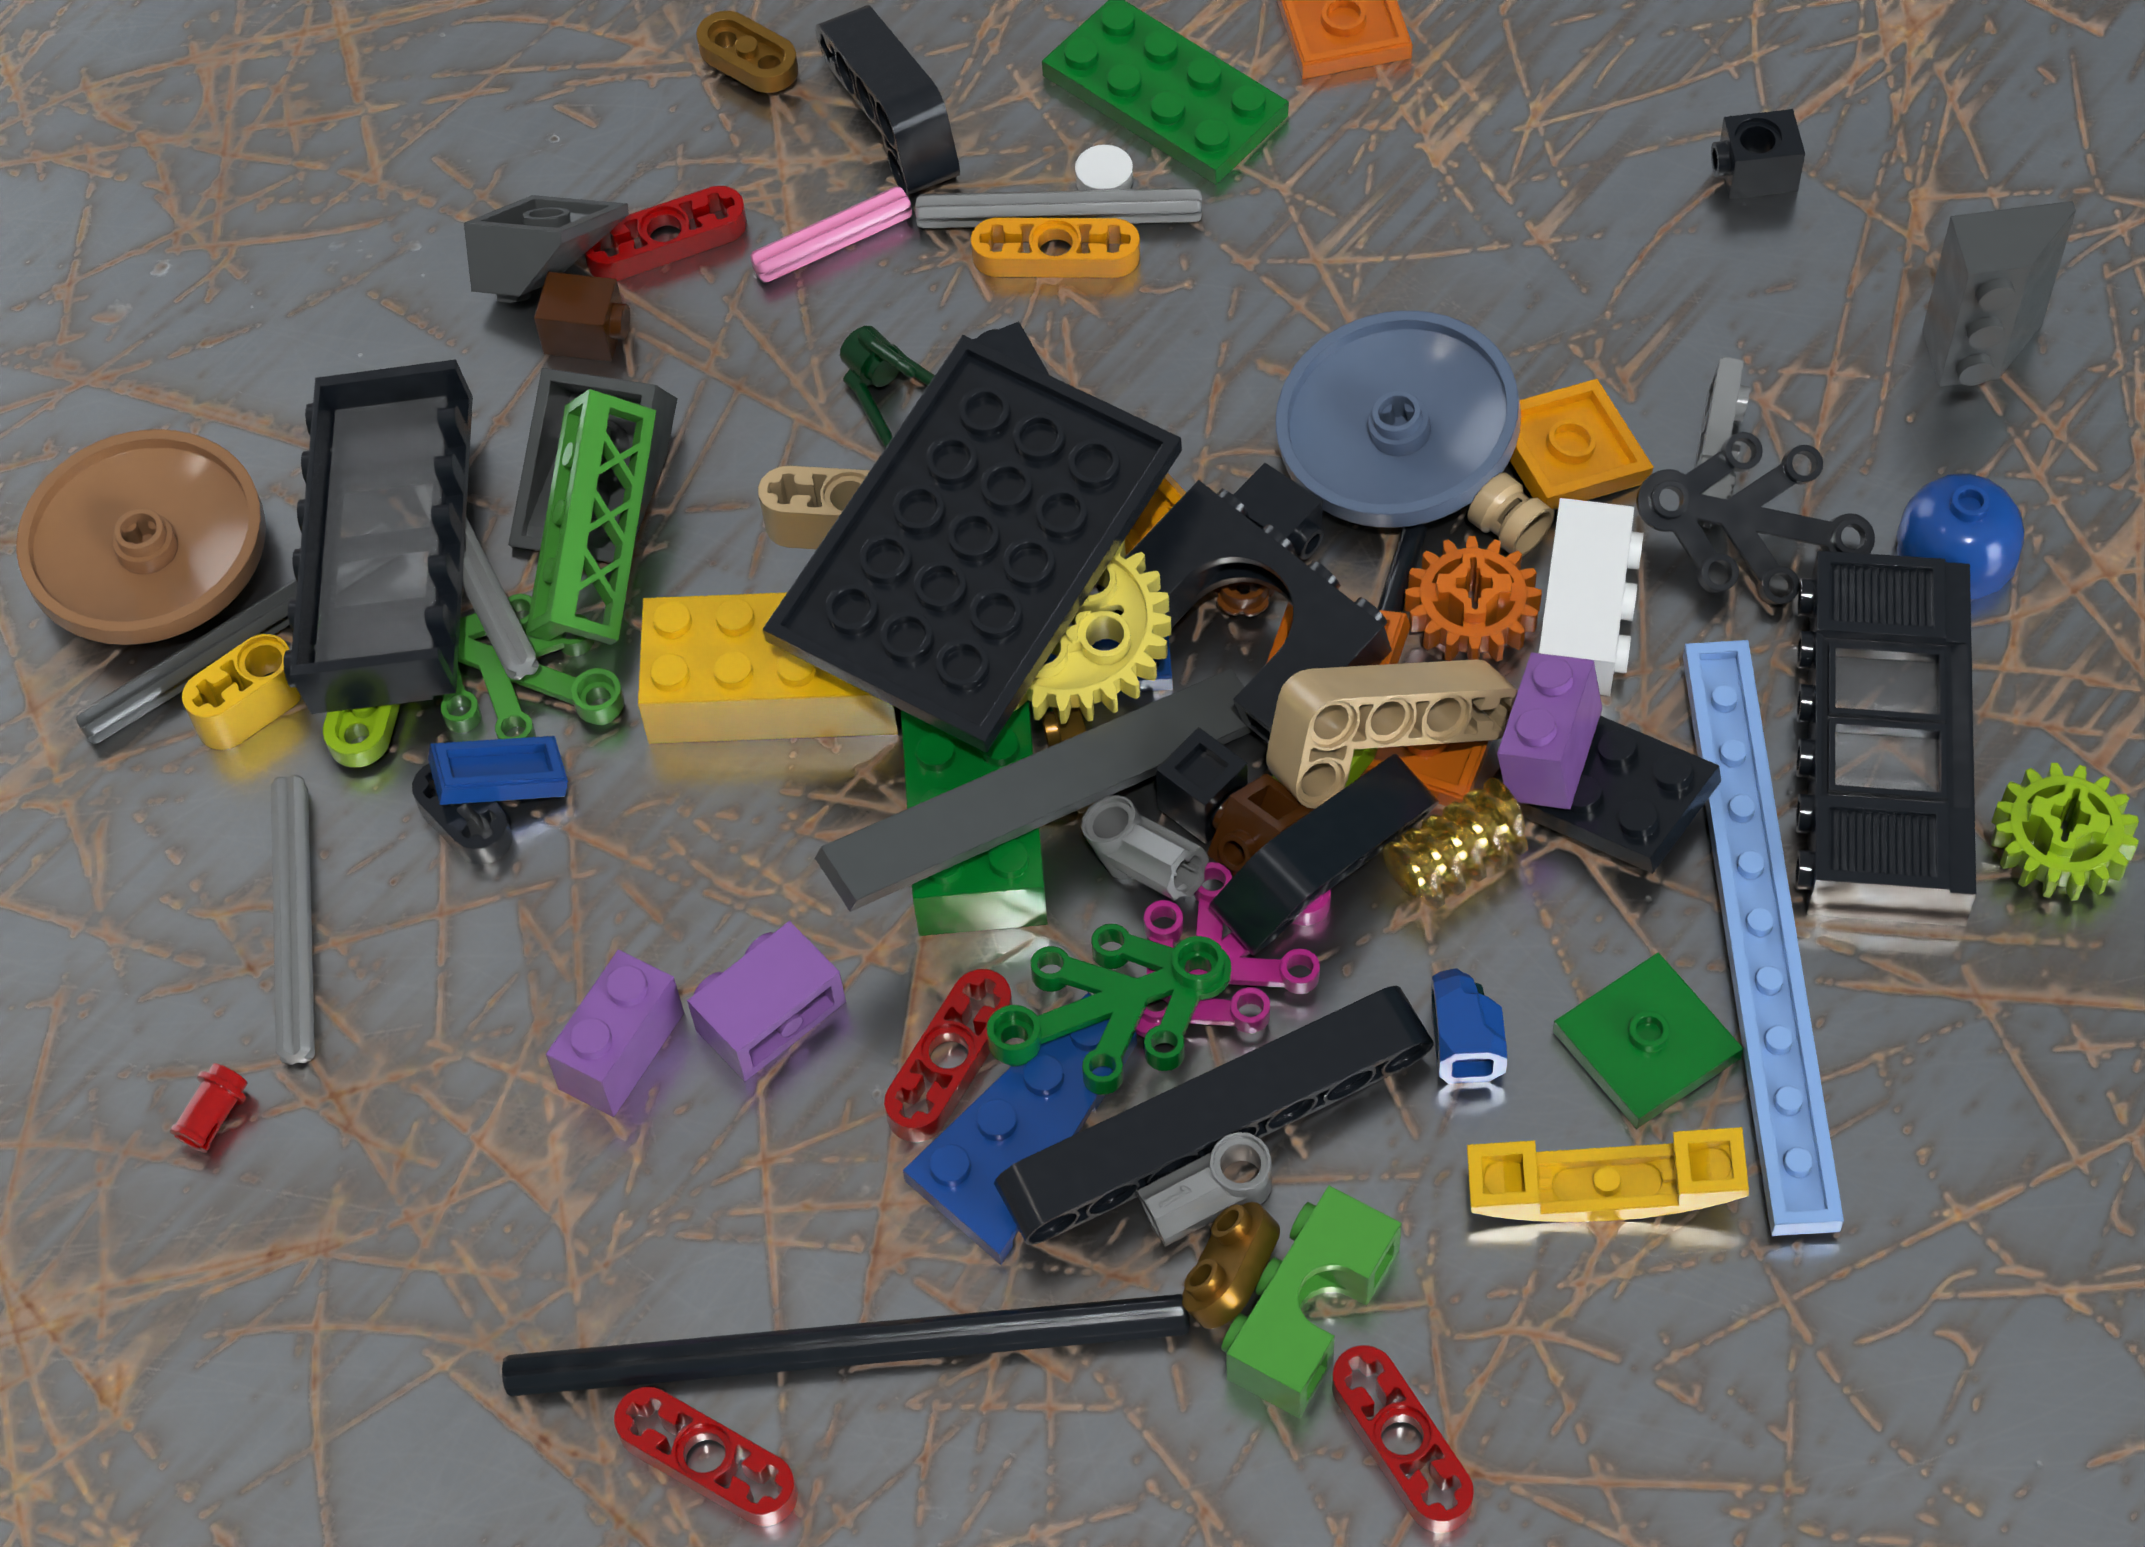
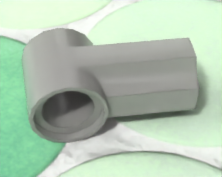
(1142, 849)
(1201, 1191)

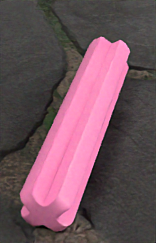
(831, 234)

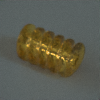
(1458, 843)

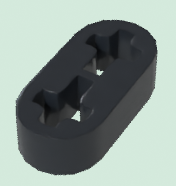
(452, 822)

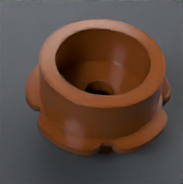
(1249, 604)

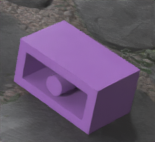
(1550, 730)
(766, 1000)
(615, 1033)

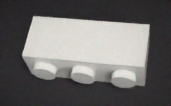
(1589, 586)

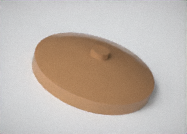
(141, 536)

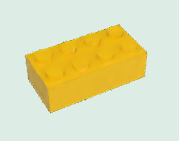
(719, 680)

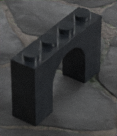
(1213, 544)

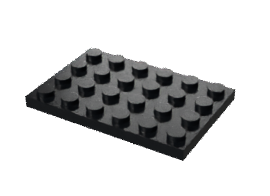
(973, 542)

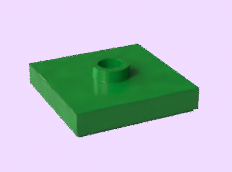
(1647, 1040)

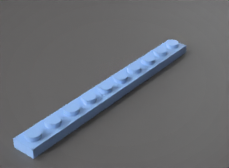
(1763, 944)

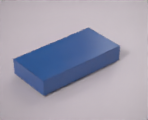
(497, 770)

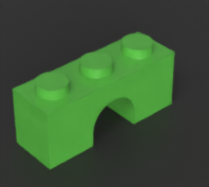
(1335, 1249)

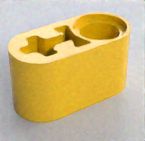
(234, 698)

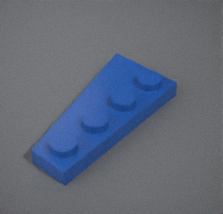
(1011, 1120)

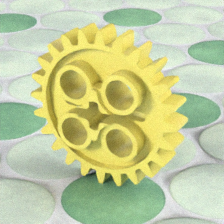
(1088, 675)

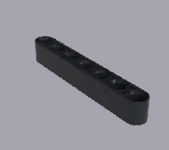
(1246, 1095)

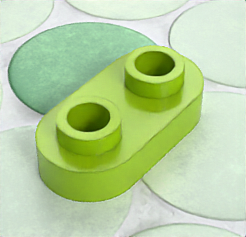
(346, 725)

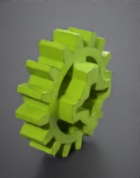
(2031, 831)

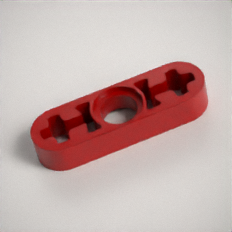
(653, 254)
(947, 1083)
(654, 1446)
(1412, 1491)

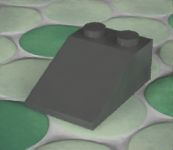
(555, 391)

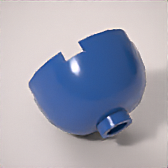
(1967, 523)

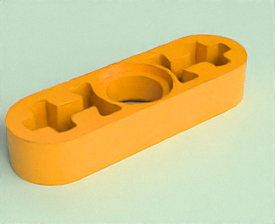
(1072, 264)

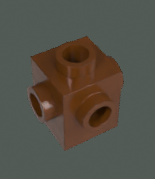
(1251, 820)

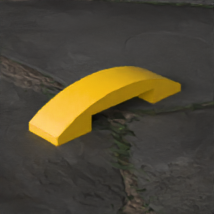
(1608, 1182)

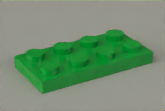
(1165, 89)

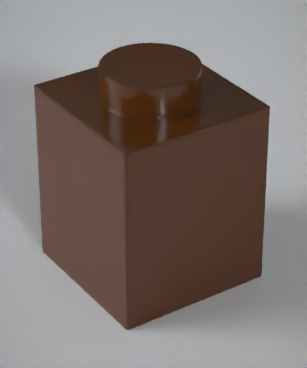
(581, 316)

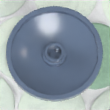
(1398, 418)

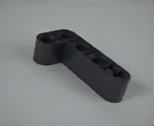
(893, 96)
(1321, 852)

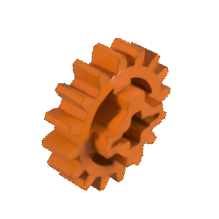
(1503, 596)

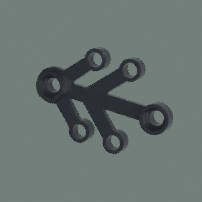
(1744, 517)

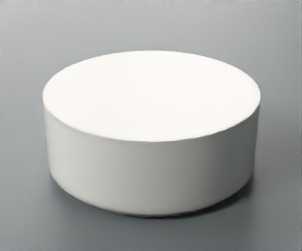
(1104, 169)

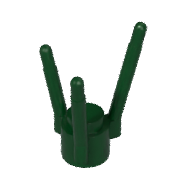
(876, 362)

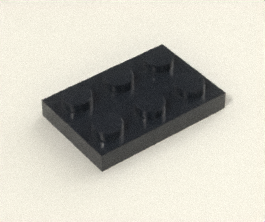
(1631, 796)

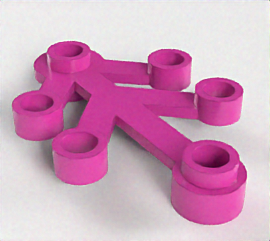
(1243, 970)

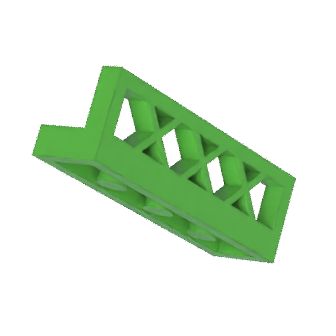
(570, 513)

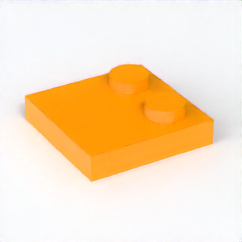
(1576, 446)

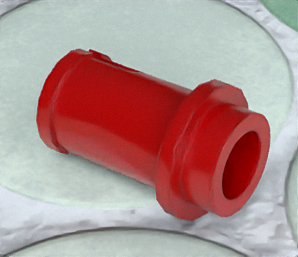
(209, 1107)

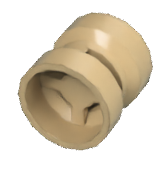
(1510, 514)

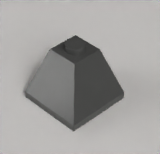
(534, 236)

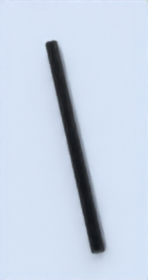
(845, 1345)

